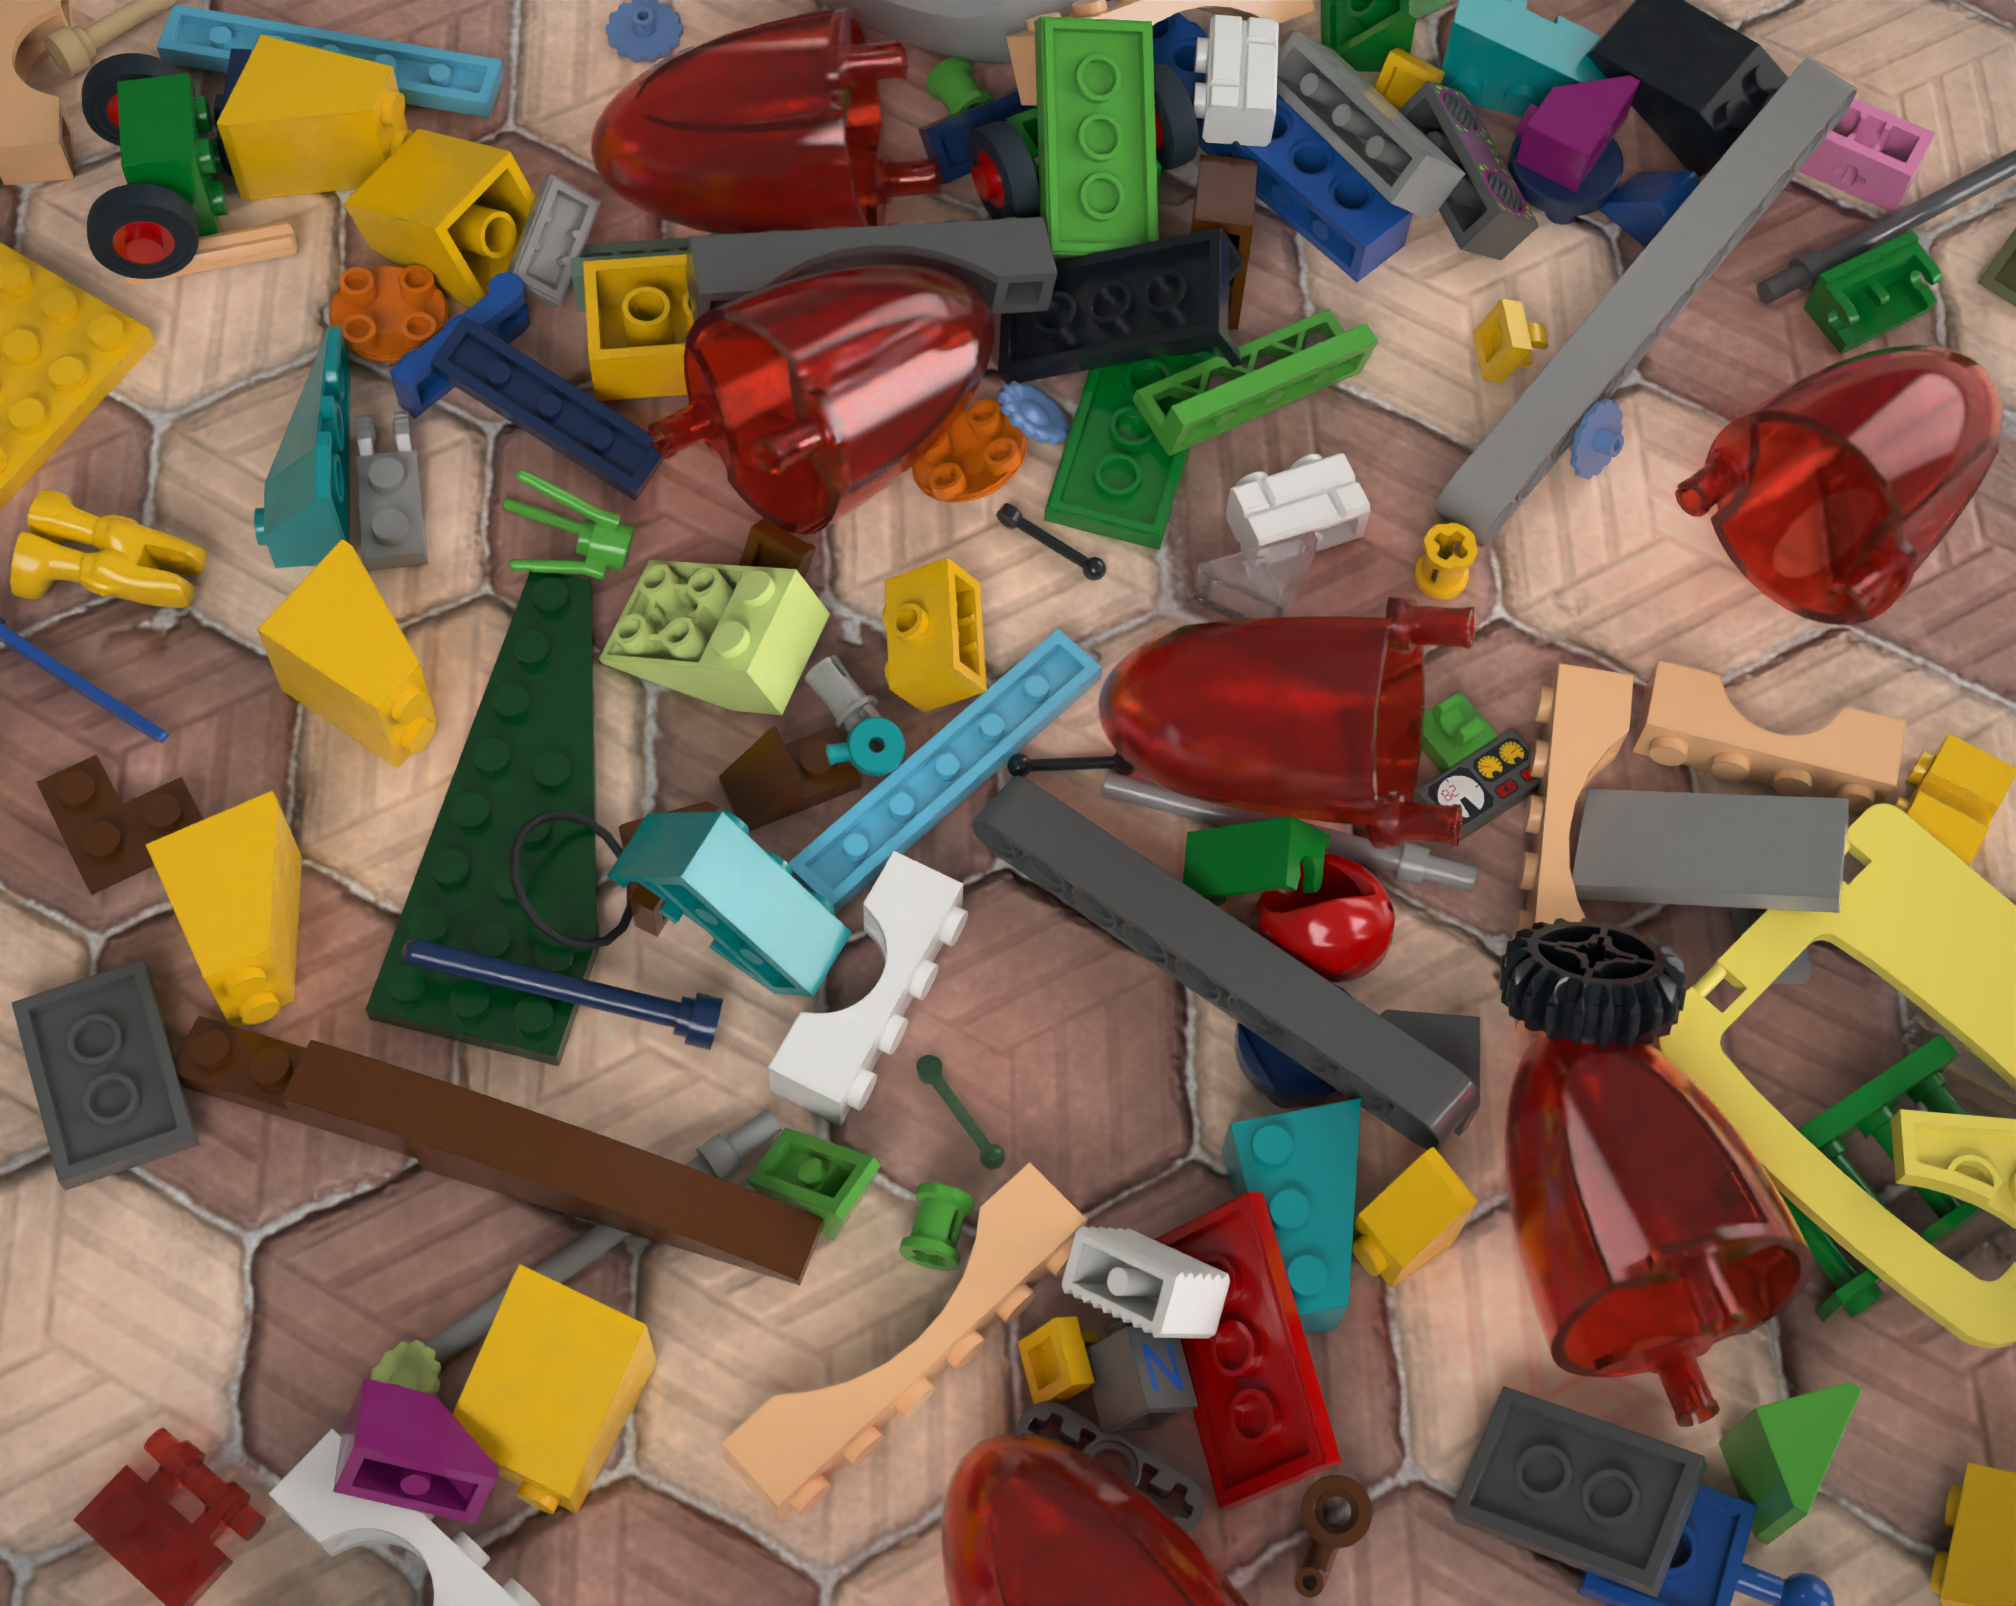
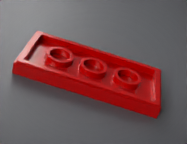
(1255, 1377)

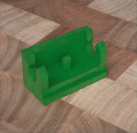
(1873, 292)
(1254, 858)

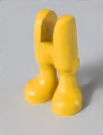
(125, 566)

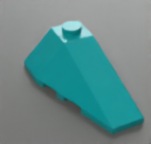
(310, 477)

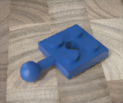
(1713, 1565)

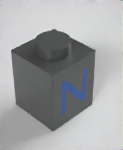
(1139, 1379)

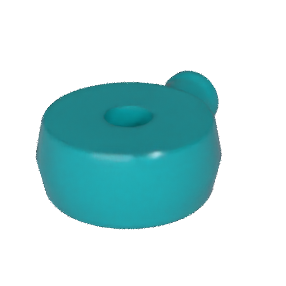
(857, 748)

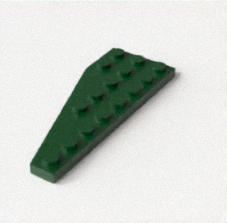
(522, 758)

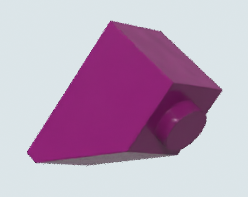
(1574, 128)
(412, 1454)

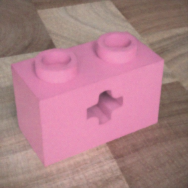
(1871, 155)

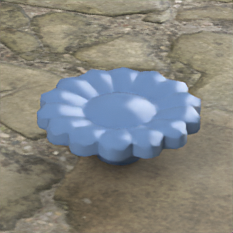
(644, 30)
(1033, 413)
(1597, 438)

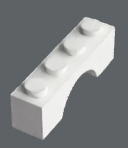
(832, 1055)
(349, 1521)

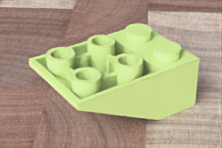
(719, 632)

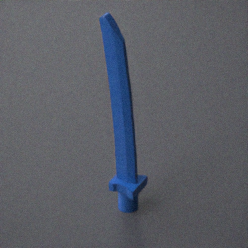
(80, 684)

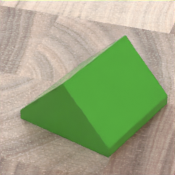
(1784, 1454)

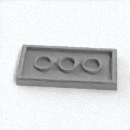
(1712, 849)

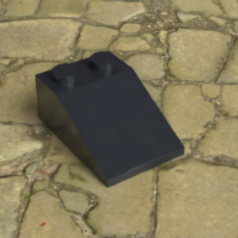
(1694, 74)

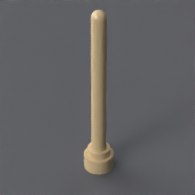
(76, 46)

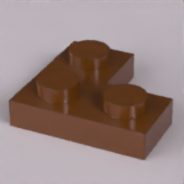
(102, 832)

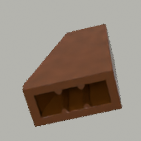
(1227, 200)

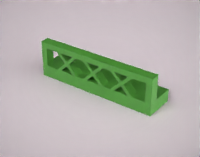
(1258, 391)

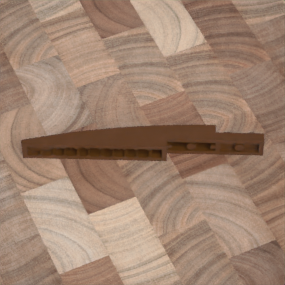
(500, 1147)

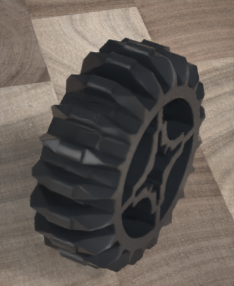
(1592, 983)

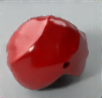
(1337, 930)

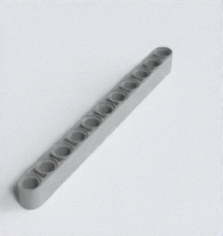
(1645, 300)

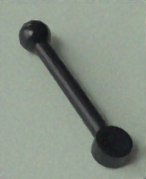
(1093, 567)
(1022, 765)

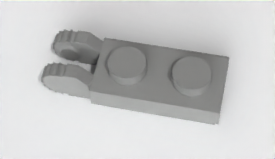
(390, 497)

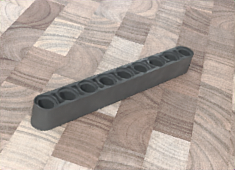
(1227, 963)

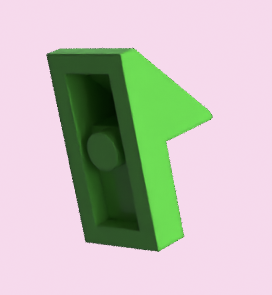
(815, 1177)

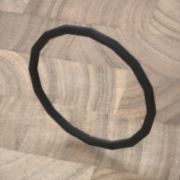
(520, 893)

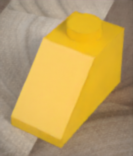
(1412, 1219)

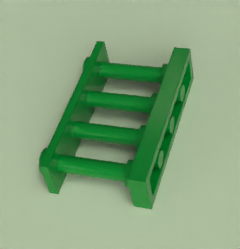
(1871, 1112)

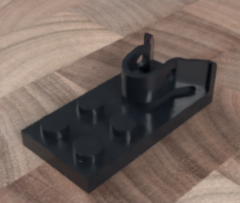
(1127, 309)

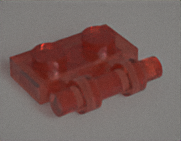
(153, 1538)

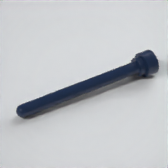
(690, 1018)

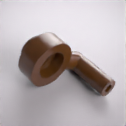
(1326, 1536)

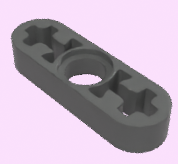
(1164, 1478)

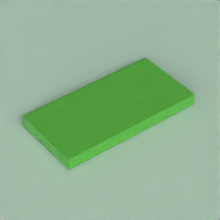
(1096, 133)

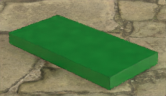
(1113, 466)

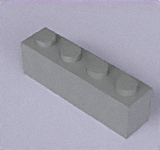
(1364, 127)

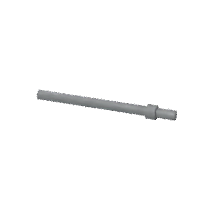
(1410, 863)
(715, 1157)

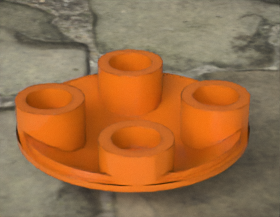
(387, 310)
(972, 456)

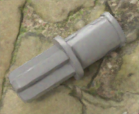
(842, 696)

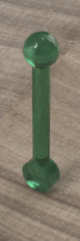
(930, 1072)

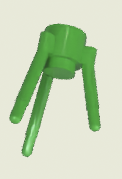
(601, 537)

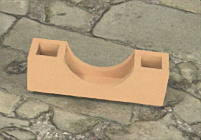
(33, 124)
(1694, 724)

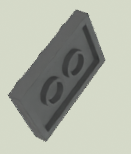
(104, 1074)
(1580, 1490)

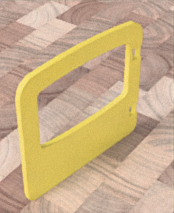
(1946, 947)

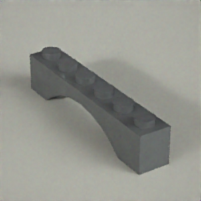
(999, 258)

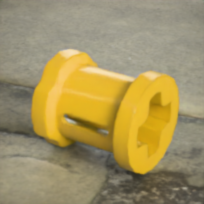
(1451, 567)

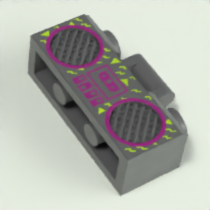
(1486, 205)

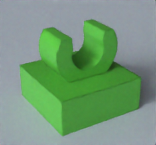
(1454, 732)

